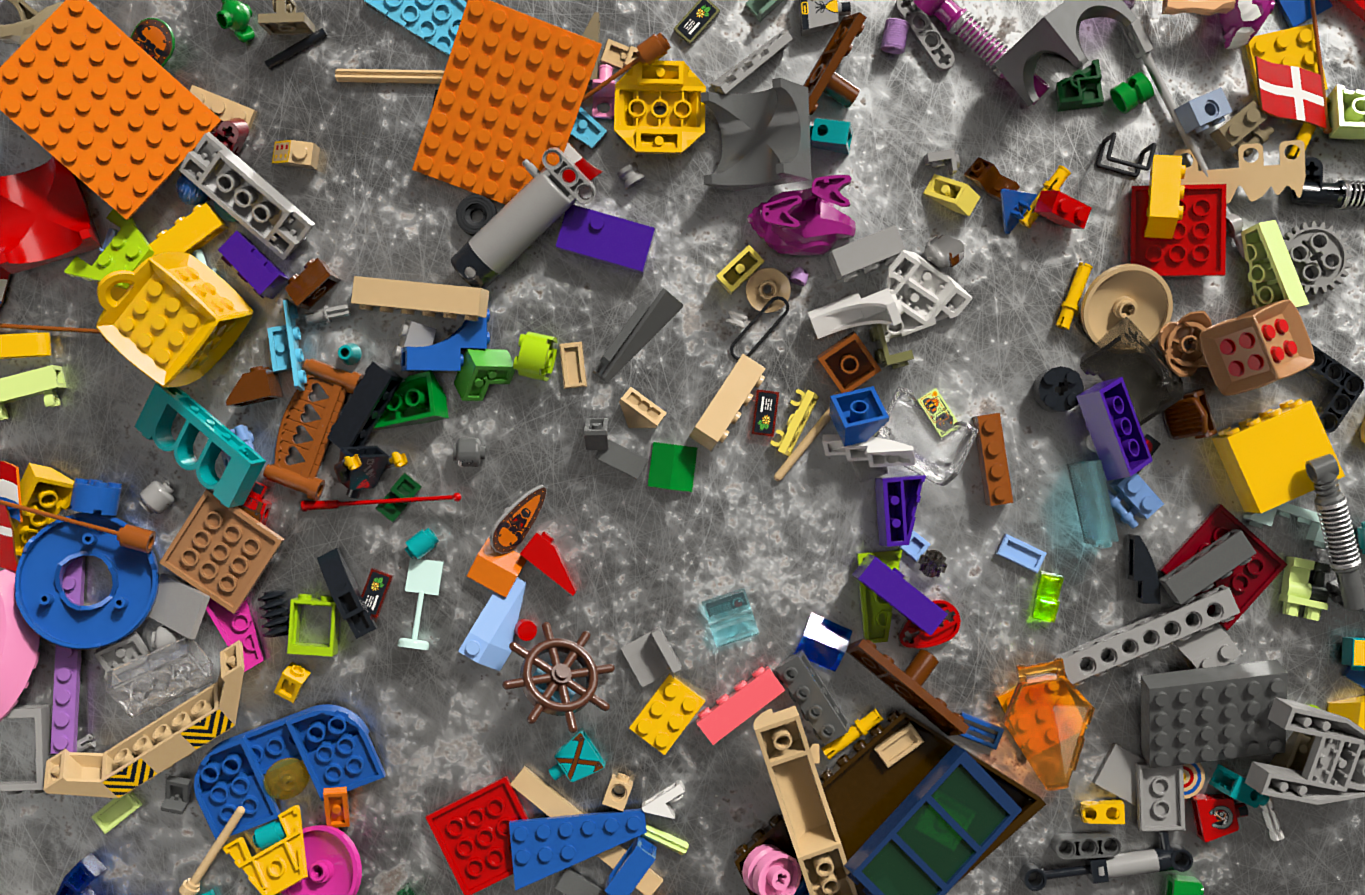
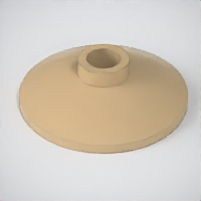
(779, 287)

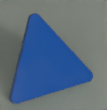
(1014, 206)

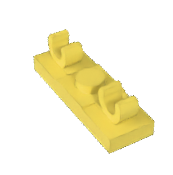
(796, 422)

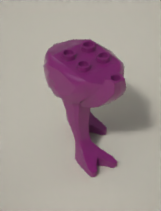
(805, 219)

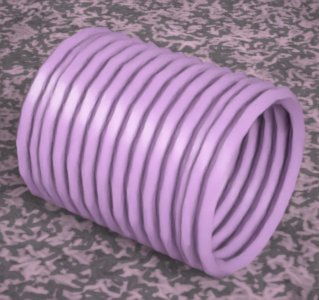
(895, 36)

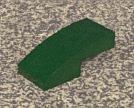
(403, 488)

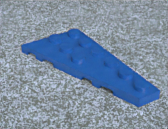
(558, 842)

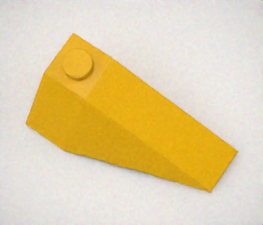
(41, 490)

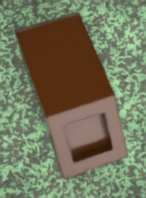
(989, 179)

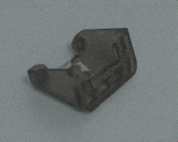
(1130, 355)

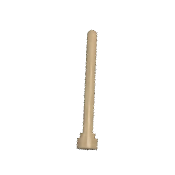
(805, 443)
(191, 886)

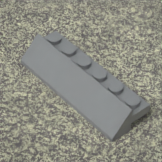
(246, 196)

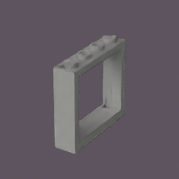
(42, 717)

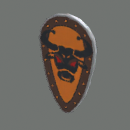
(517, 520)

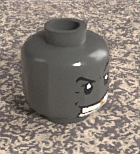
(468, 452)

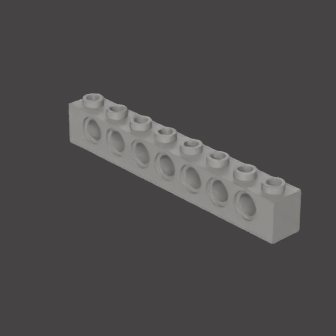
(1224, 611)

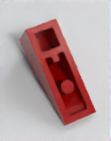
(547, 558)

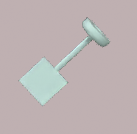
(422, 578)

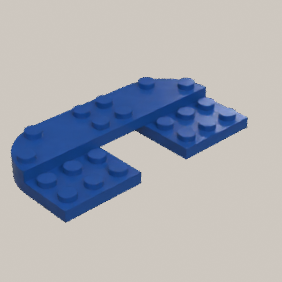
(326, 738)

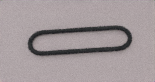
(754, 320)

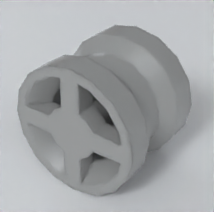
(631, 175)

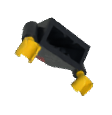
(363, 466)

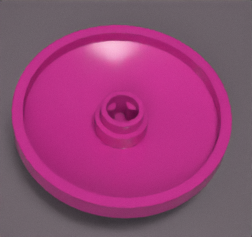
(331, 863)

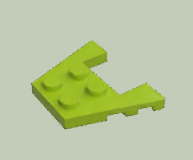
(124, 252)

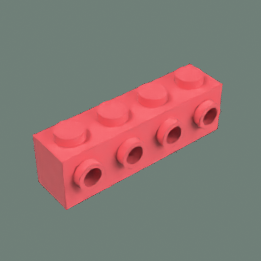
(740, 704)

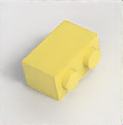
(739, 269)

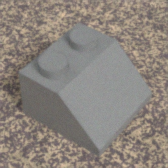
(1207, 648)

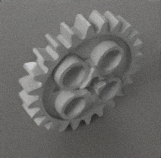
(1331, 247)

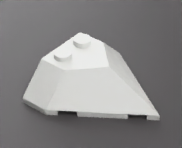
(923, 293)

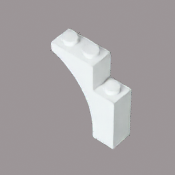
(854, 311)

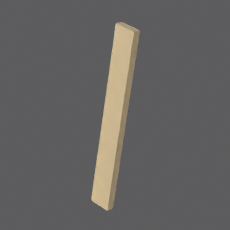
(556, 805)

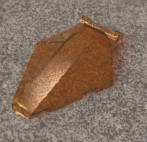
(1048, 721)

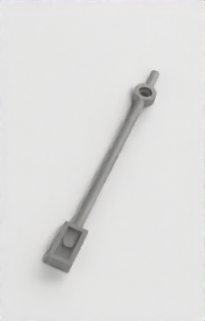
(1141, 47)

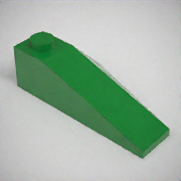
(415, 402)

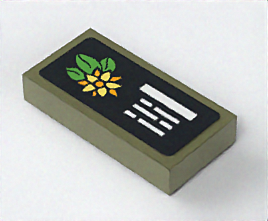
(696, 20)

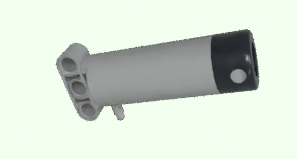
(521, 220)

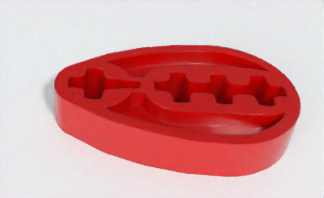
(941, 634)

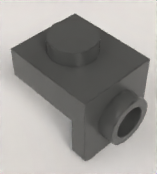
(176, 795)

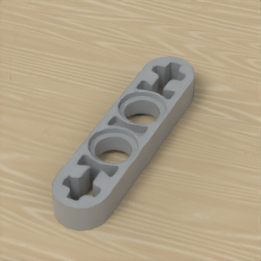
(928, 30)

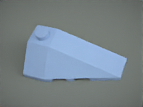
(494, 629)

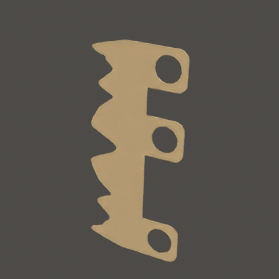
(1253, 176)

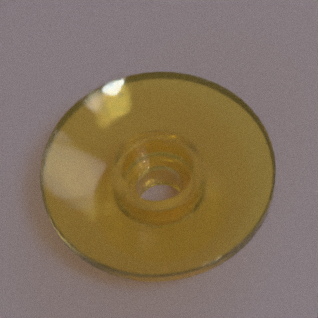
(283, 771)

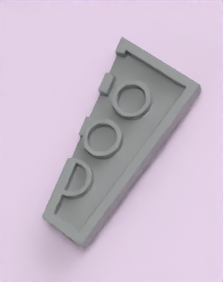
(751, 63)

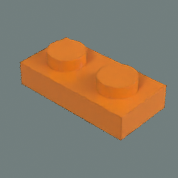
(336, 807)

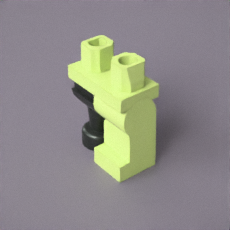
(1297, 590)

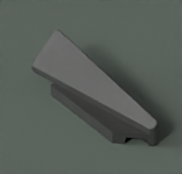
(637, 333)

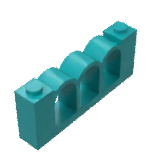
(156, 425)

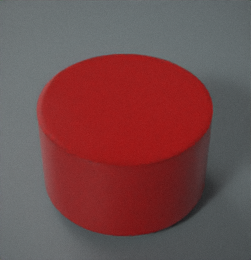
(525, 629)

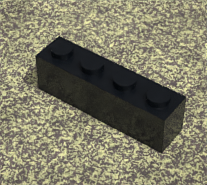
(365, 406)

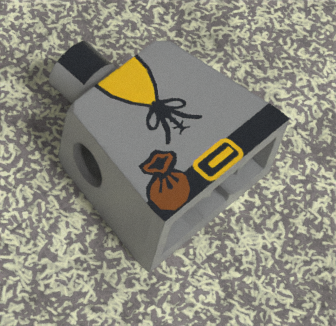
(821, 14)

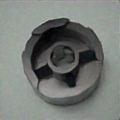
(1070, 384)

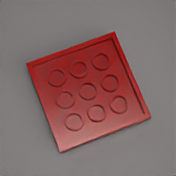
(1198, 239)
(477, 834)

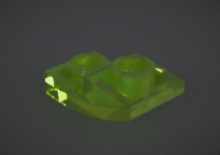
(1047, 596)

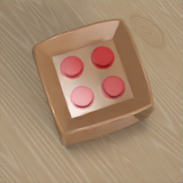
(1257, 348)

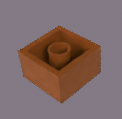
(849, 363)

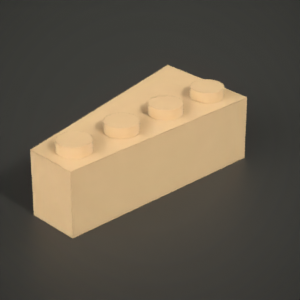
(727, 402)

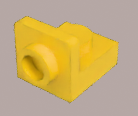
(291, 682)

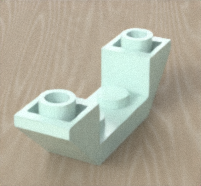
(1285, 510)

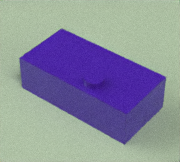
(605, 239)
(1114, 428)
(899, 594)

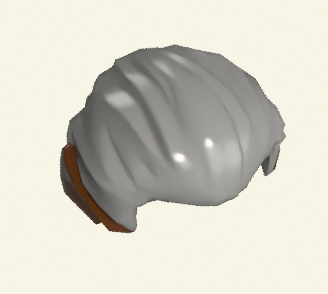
(944, 251)

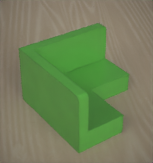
(481, 369)

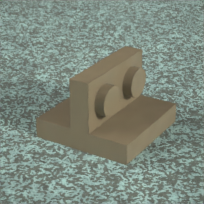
(285, 20)

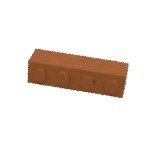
(993, 459)

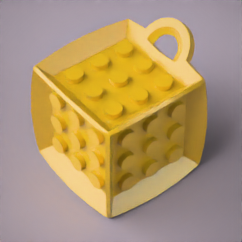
(172, 317)

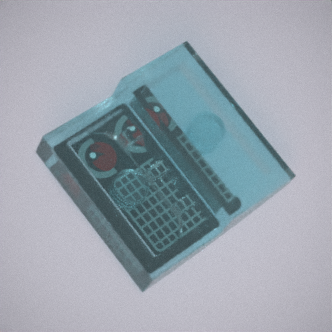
(730, 617)

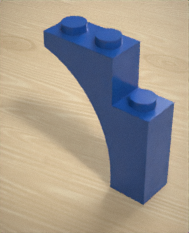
(447, 354)

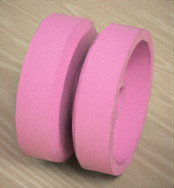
(771, 871)

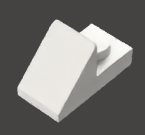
(659, 803)

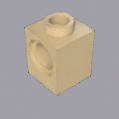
(618, 801)

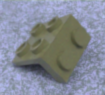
(882, 354)

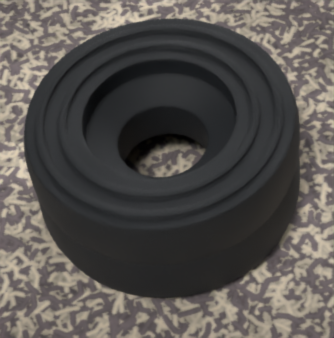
(467, 206)

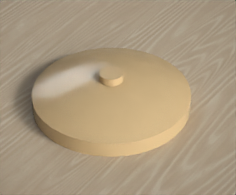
(1130, 293)

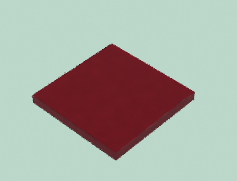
(1247, 580)

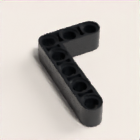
(1337, 387)

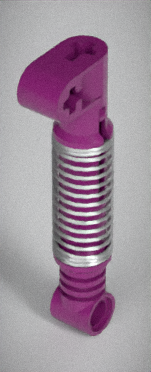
(961, 23)

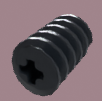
(274, 613)

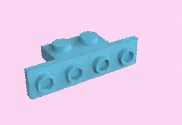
(285, 347)

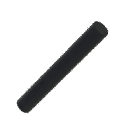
(295, 48)

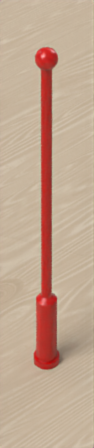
(335, 504)

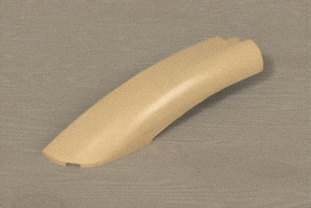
(803, 802)

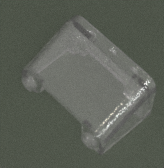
(914, 426)

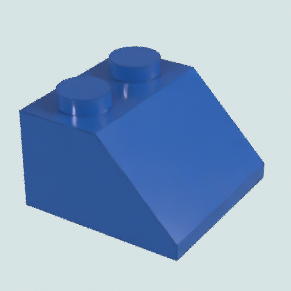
(857, 415)

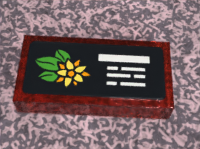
(765, 413)
(376, 590)

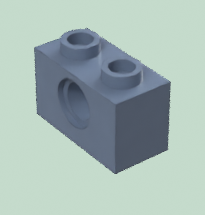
(1203, 110)

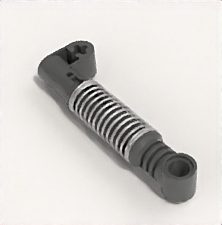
(1348, 588)

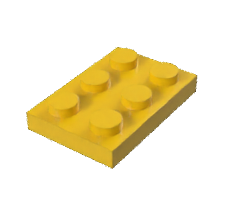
(667, 714)

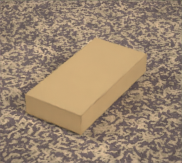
(573, 365)
(899, 745)

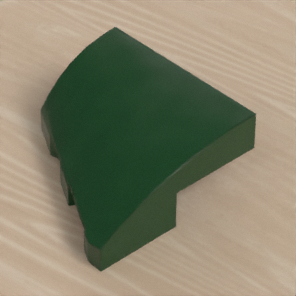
(1081, 89)

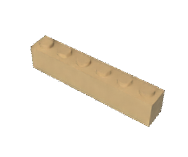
(420, 297)

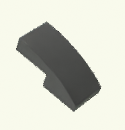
(622, 459)
(575, 884)

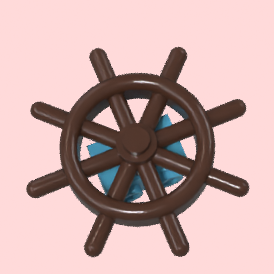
(555, 683)

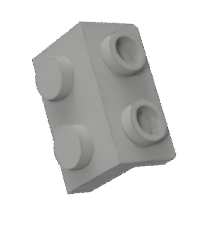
(121, 652)

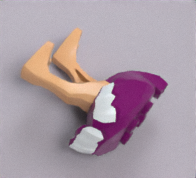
(1238, 17)

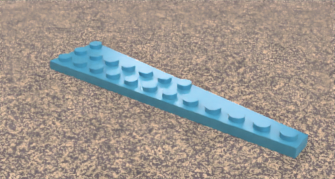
(438, 25)

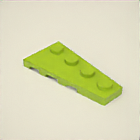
(875, 611)

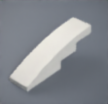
(876, 450)

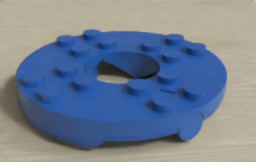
(68, 624)

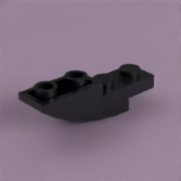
(345, 593)

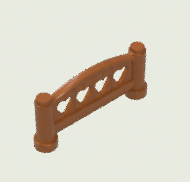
(303, 475)

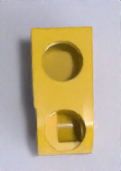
(1103, 812)

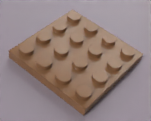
(221, 551)

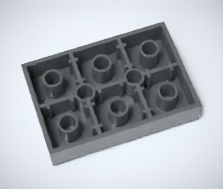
(1211, 713)

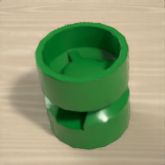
(1134, 91)

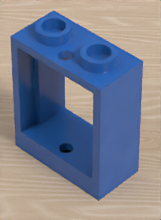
(631, 867)

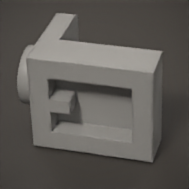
(938, 159)

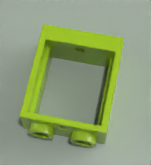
(316, 649)

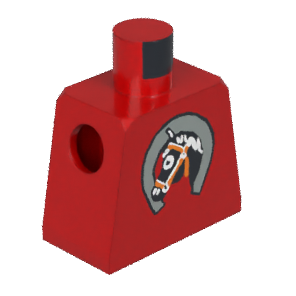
(1216, 815)

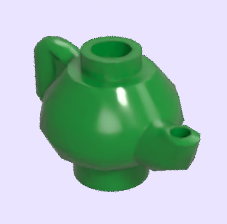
(236, 17)

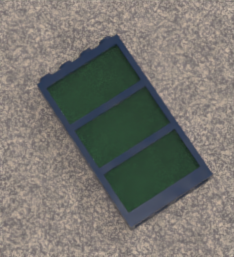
(935, 831)

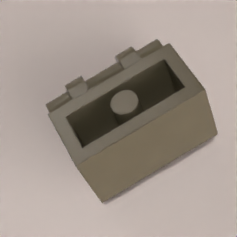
(1238, 126)

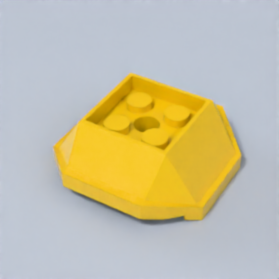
(665, 85)

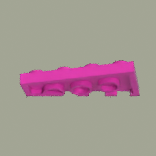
(237, 627)

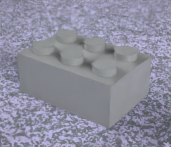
(866, 254)

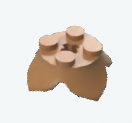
(1172, 338)

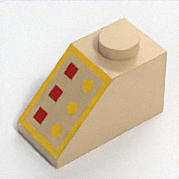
(296, 154)

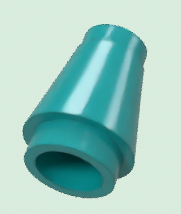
(354, 353)

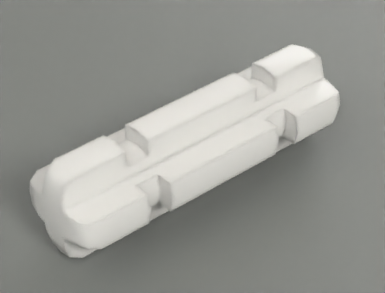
(1272, 821)

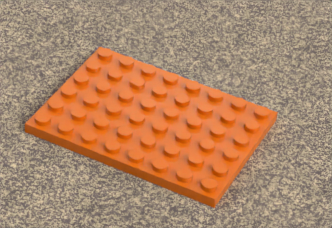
(504, 100)
(102, 105)

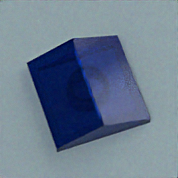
(824, 641)

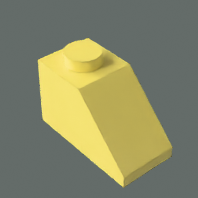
(952, 194)

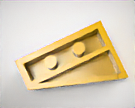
(1164, 196)

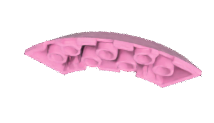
(17, 646)

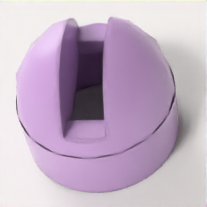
(799, 276)

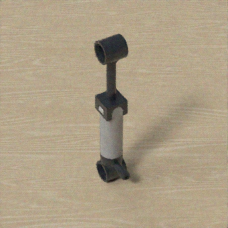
(1122, 865)

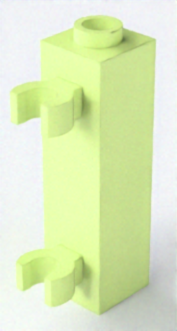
(31, 384)

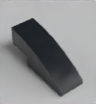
(1143, 571)

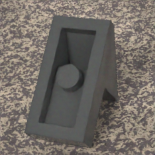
(596, 433)

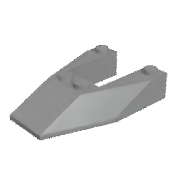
(1333, 766)

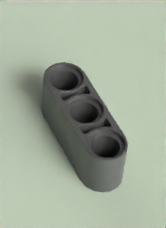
(1095, 850)

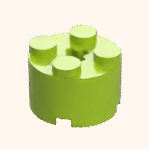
(535, 356)

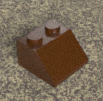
(311, 284)
(255, 387)

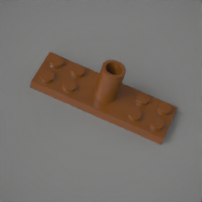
(823, 76)
(909, 684)

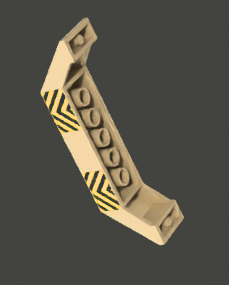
(155, 745)

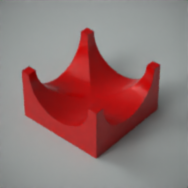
(43, 218)

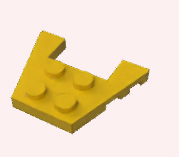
(279, 864)

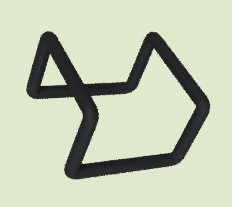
(1152, 147)

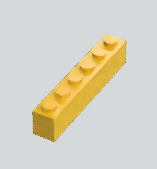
(186, 236)

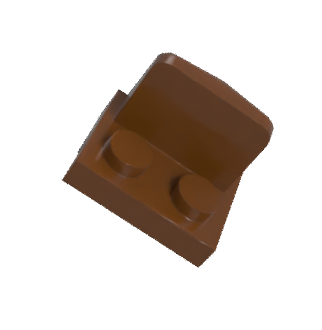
(1190, 417)

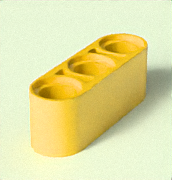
(25, 345)

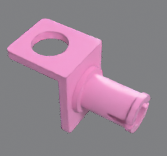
(604, 95)

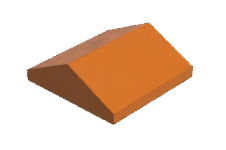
(496, 570)

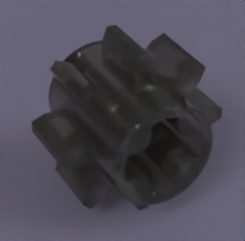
(932, 563)

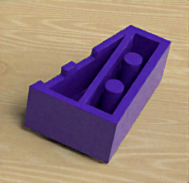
(253, 265)
(896, 508)

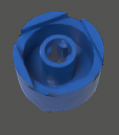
(95, 496)

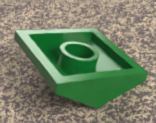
(672, 466)

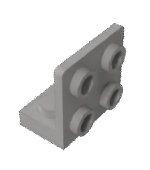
(651, 657)

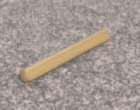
(389, 76)

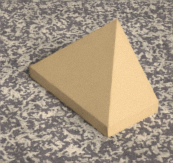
(640, 411)

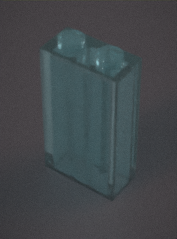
(1093, 503)

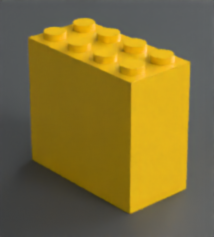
(1270, 452)

